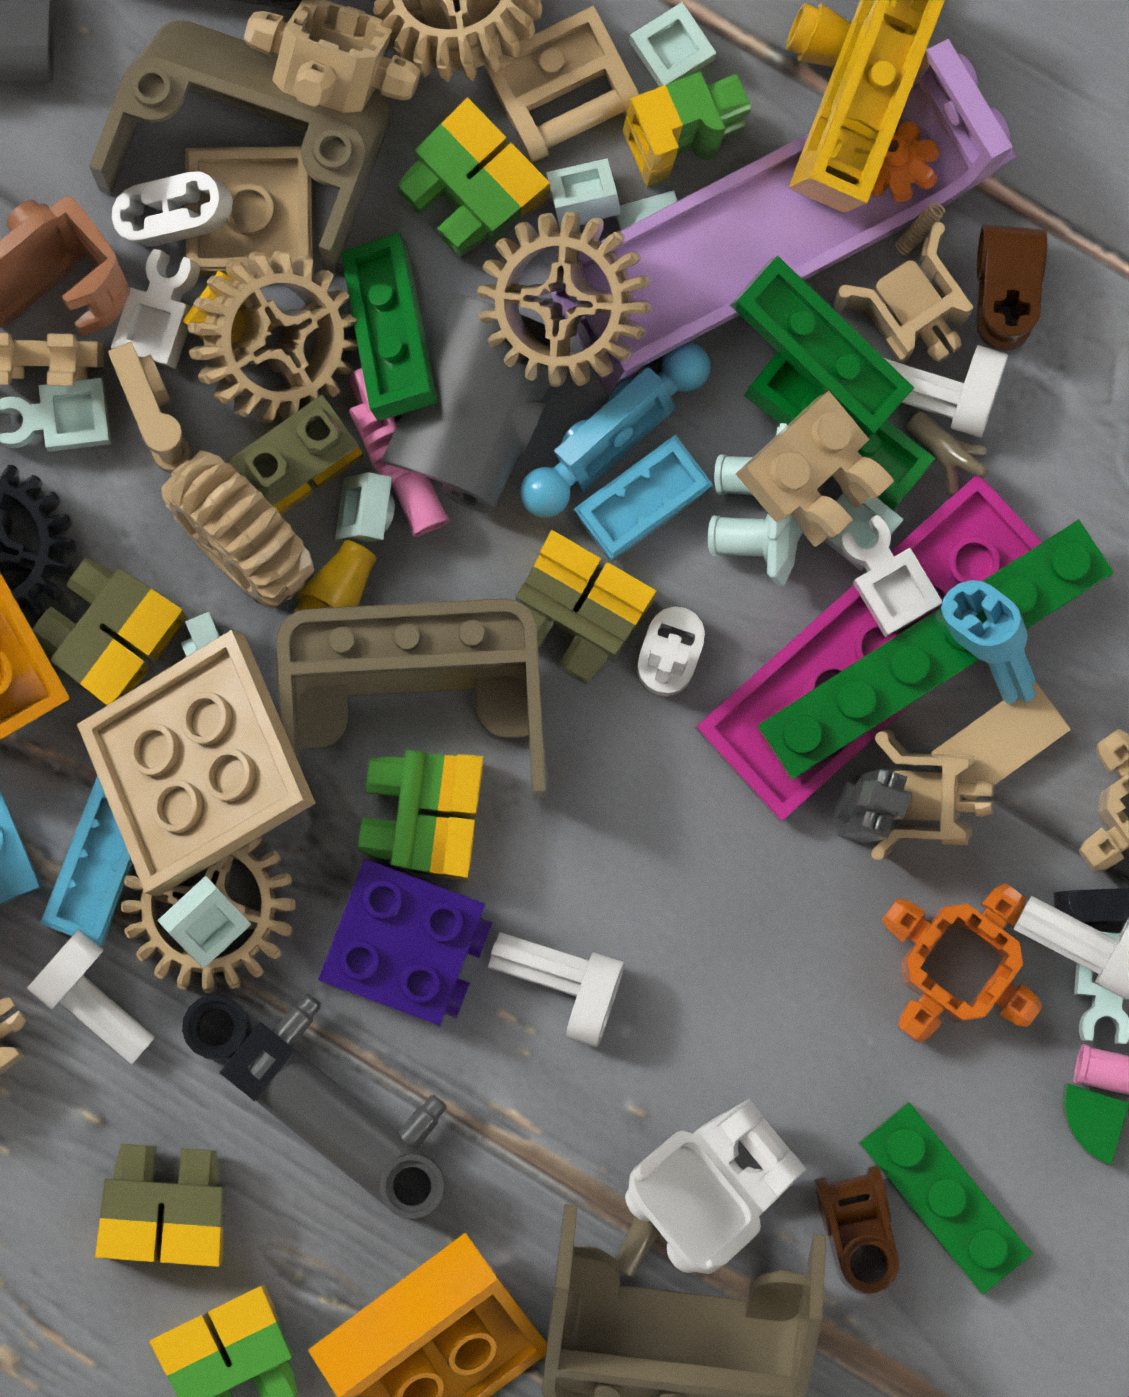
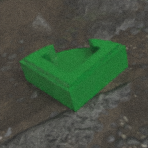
(1094, 1121)

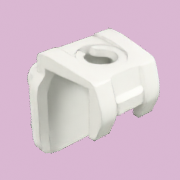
(700, 1193)

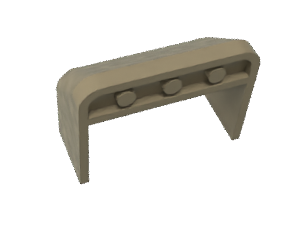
(225, 69)
(411, 650)
(675, 1343)

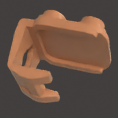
(44, 249)

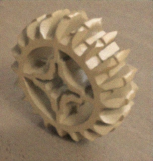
(438, 36)
(258, 313)
(558, 328)
(237, 529)
(261, 922)

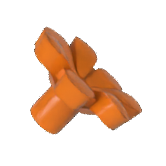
(907, 164)

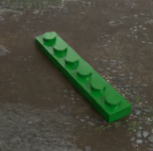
(925, 655)

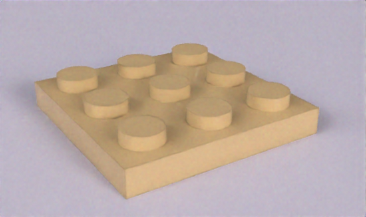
(195, 763)

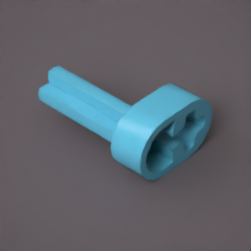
(996, 641)

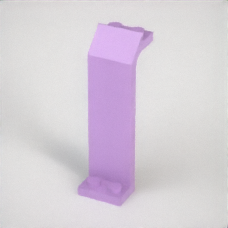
(725, 233)

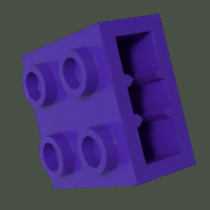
(405, 944)

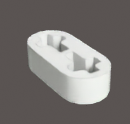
(174, 222)

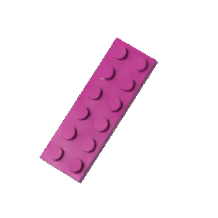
(958, 543)

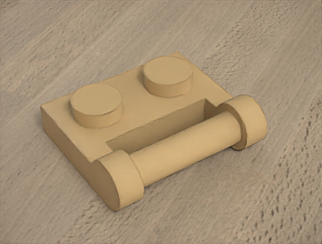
(553, 65)
(145, 396)

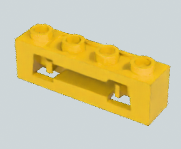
(864, 101)

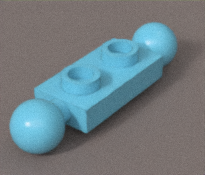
(615, 429)

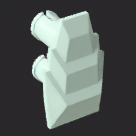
(752, 536)

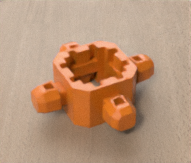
(1001, 908)

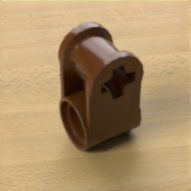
(1010, 275)
(858, 1225)

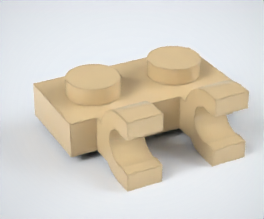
(61, 352)
(802, 457)

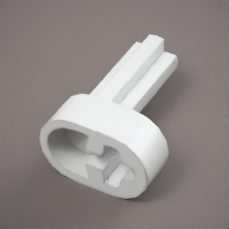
(965, 402)
(665, 663)
(1079, 943)
(591, 980)
(65, 983)

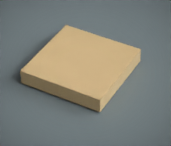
(268, 209)

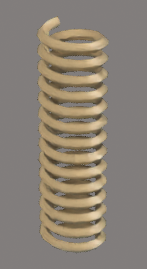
(916, 234)

